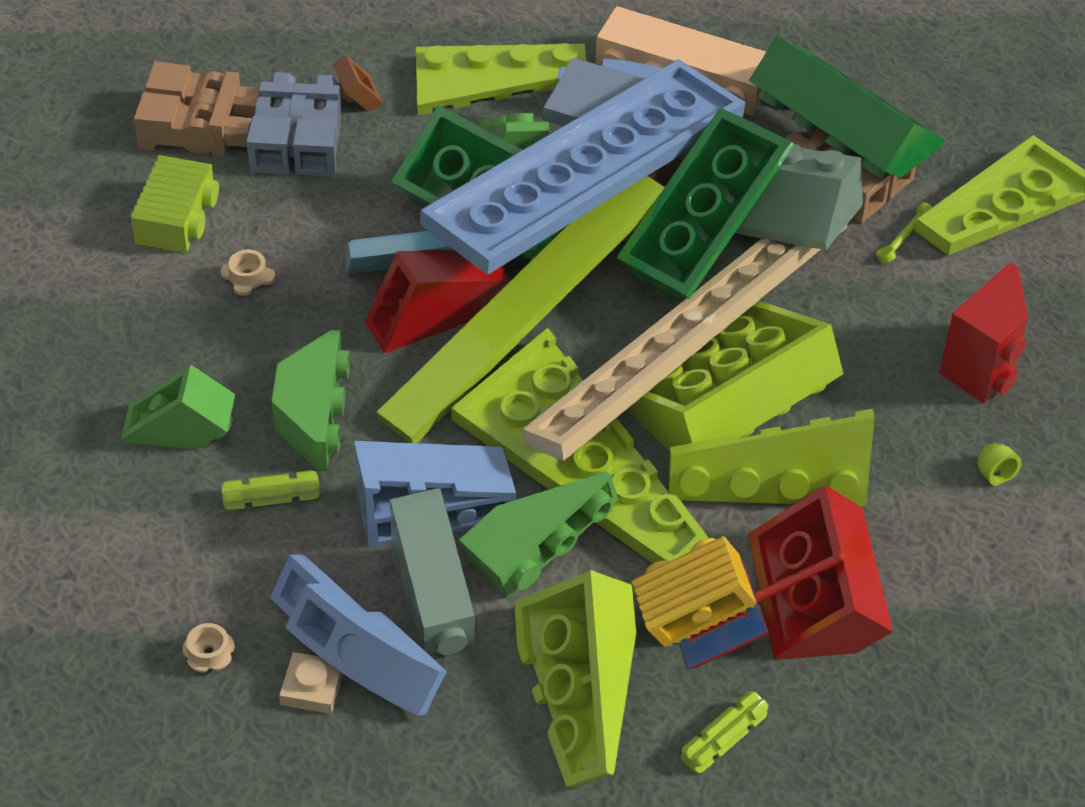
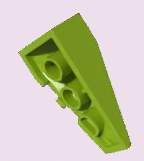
(582, 653)

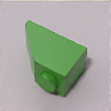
(180, 412)

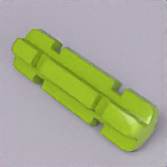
(270, 490)
(724, 732)

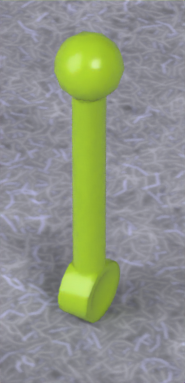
(887, 253)

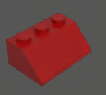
(835, 609)

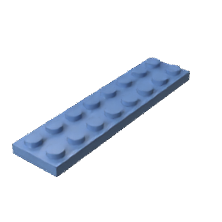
(577, 167)

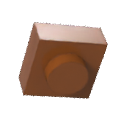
(356, 84)

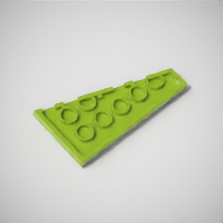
(528, 385)

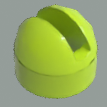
(996, 458)

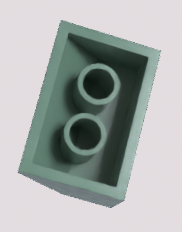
(807, 199)

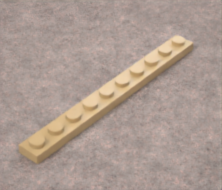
(663, 348)

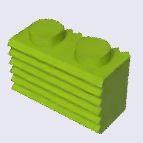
(174, 204)

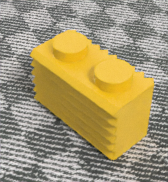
(693, 591)

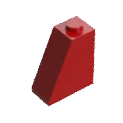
(428, 296)

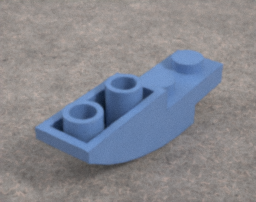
(353, 640)

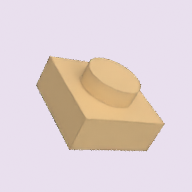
(310, 684)

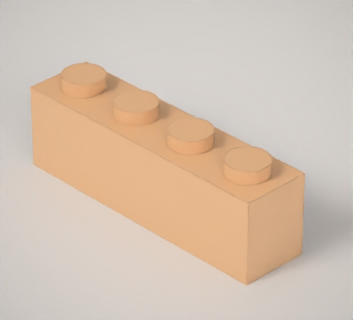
(659, 43)

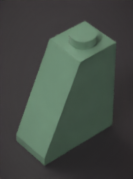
(431, 572)

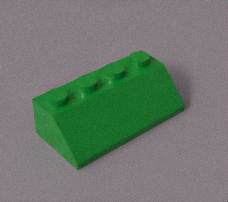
(843, 109)
(450, 155)
(703, 205)

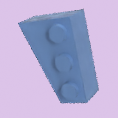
(469, 478)

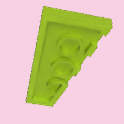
(484, 71)
(1006, 195)
(777, 463)

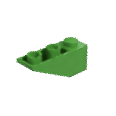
(528, 533)

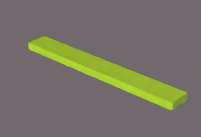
(515, 312)

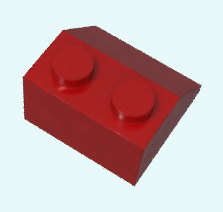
(987, 337)

